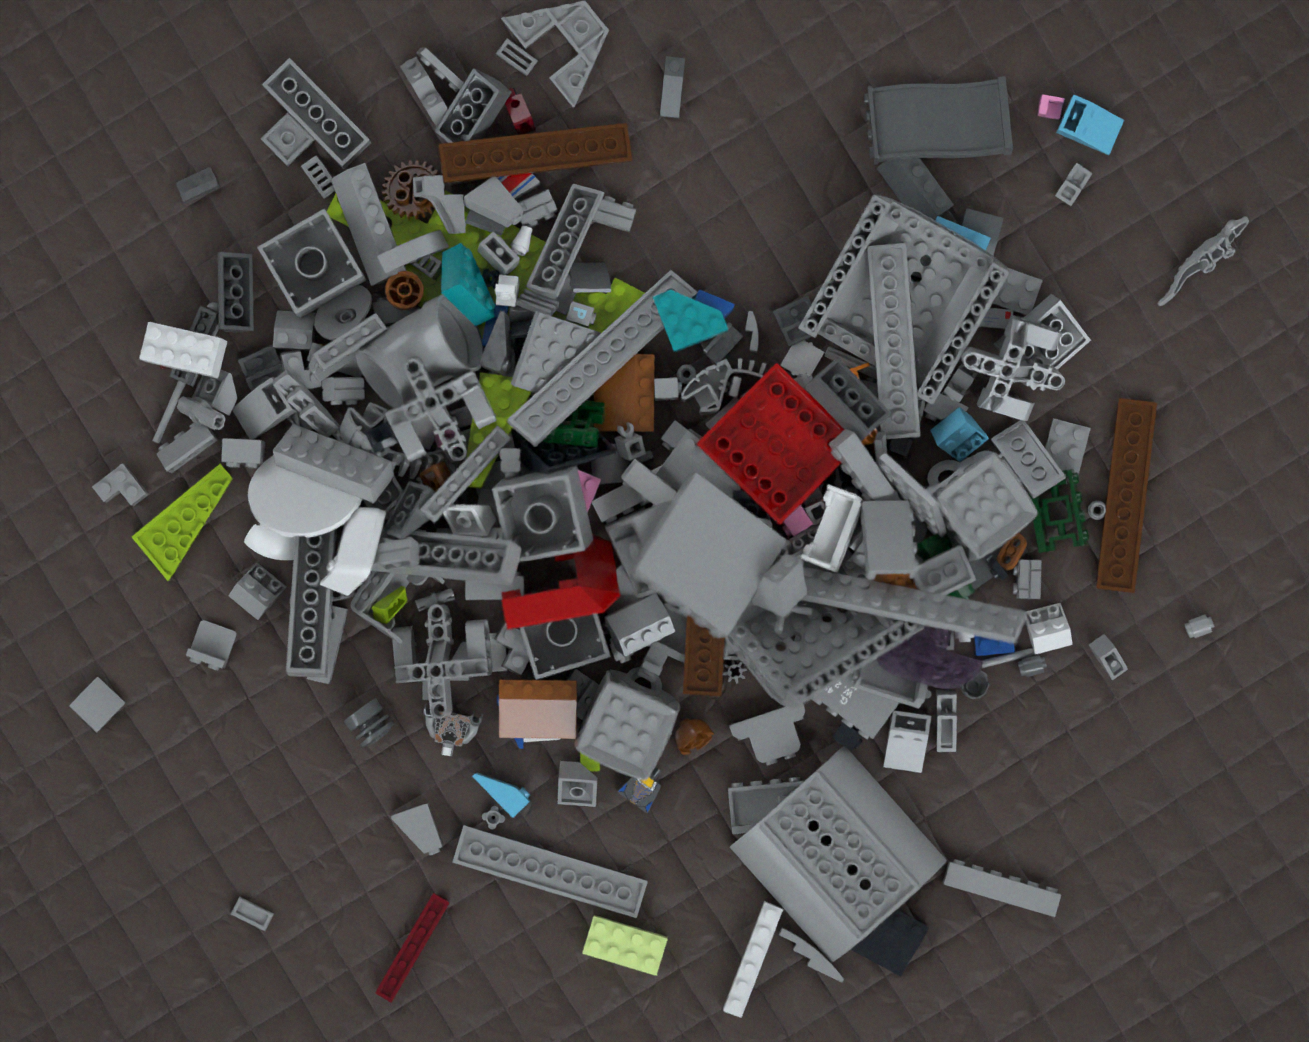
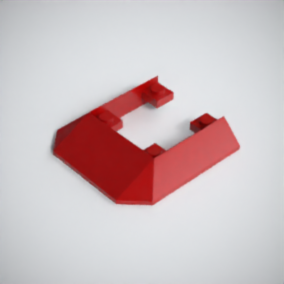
(587, 595)

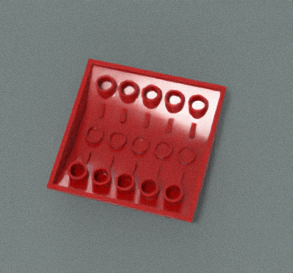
(775, 444)

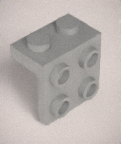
(212, 645)

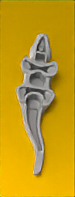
(1207, 255)

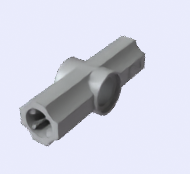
(201, 413)

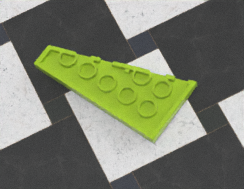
(505, 401)
(176, 528)

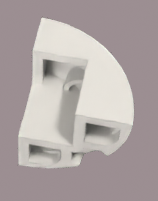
(270, 543)

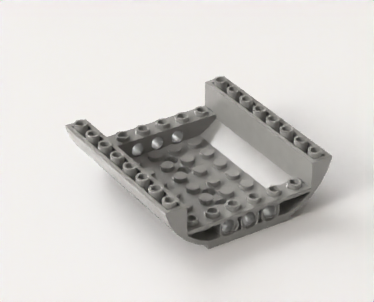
(944, 303)
(825, 649)
(864, 831)

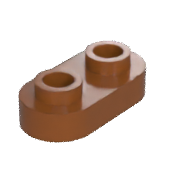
(1009, 550)

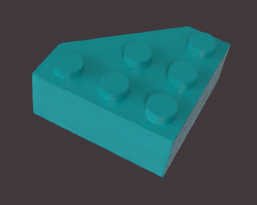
(465, 285)
(687, 319)

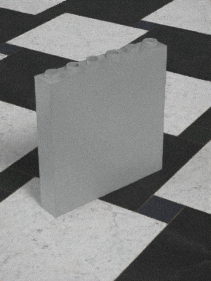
(707, 555)

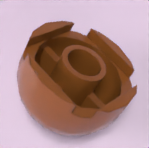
(404, 283)
(692, 734)

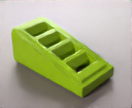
(389, 606)

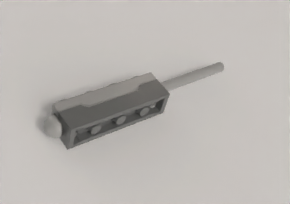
(206, 323)

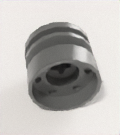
(369, 723)

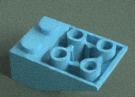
(1090, 125)

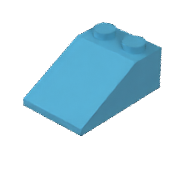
(507, 795)

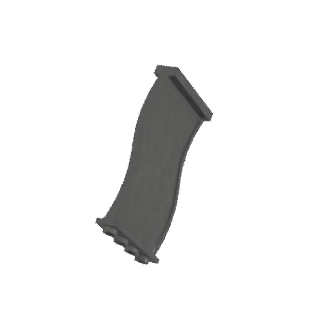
(938, 120)

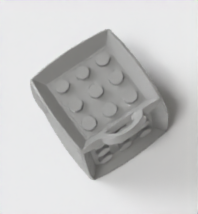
(980, 503)
(627, 724)

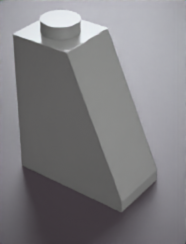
(494, 202)
(420, 828)

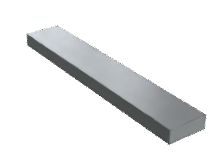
(465, 474)

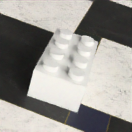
(183, 350)

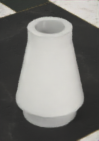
(522, 241)

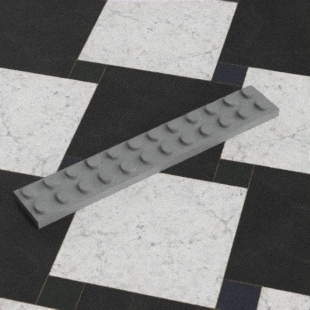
(595, 363)
(913, 605)

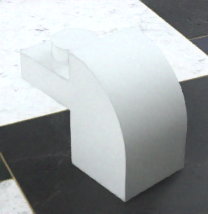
(507, 290)

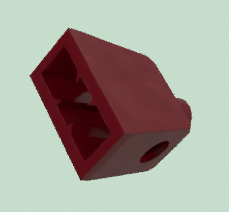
(519, 113)

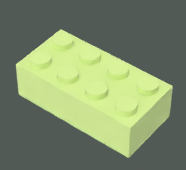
(625, 945)

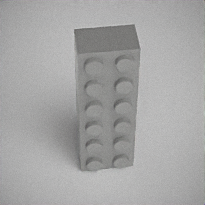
(316, 113)
(333, 463)

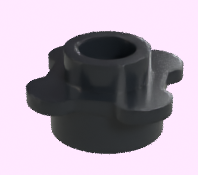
(486, 276)

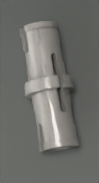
(435, 598)

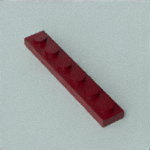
(412, 947)

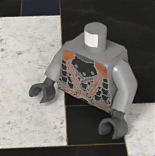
(452, 730)

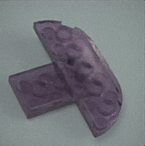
(927, 661)

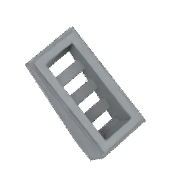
(310, 163)
(437, 270)

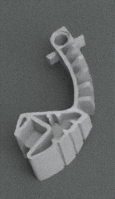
(711, 383)
(353, 433)

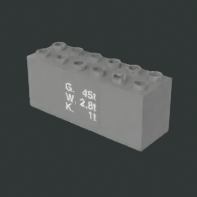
(857, 706)

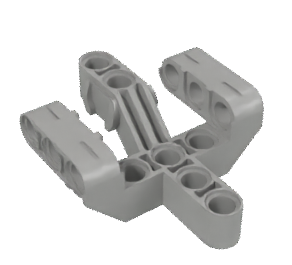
(1017, 333)
(462, 386)
(478, 651)

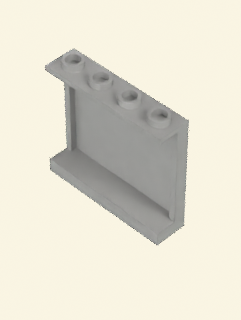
(882, 683)

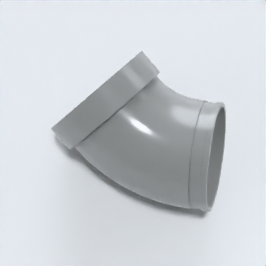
(436, 335)

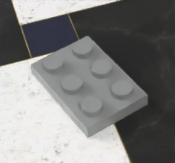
(1067, 444)
(944, 572)

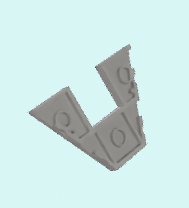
(579, 27)

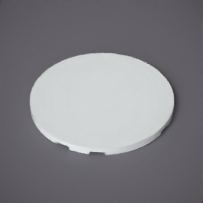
(296, 503)

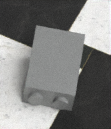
(782, 586)

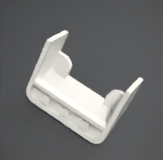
(834, 529)
(355, 551)

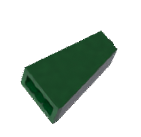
(935, 545)

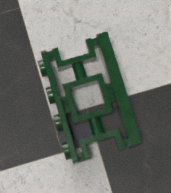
(570, 434)
(1072, 508)

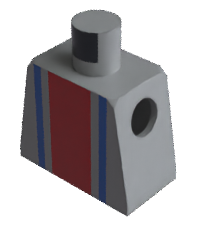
(519, 184)

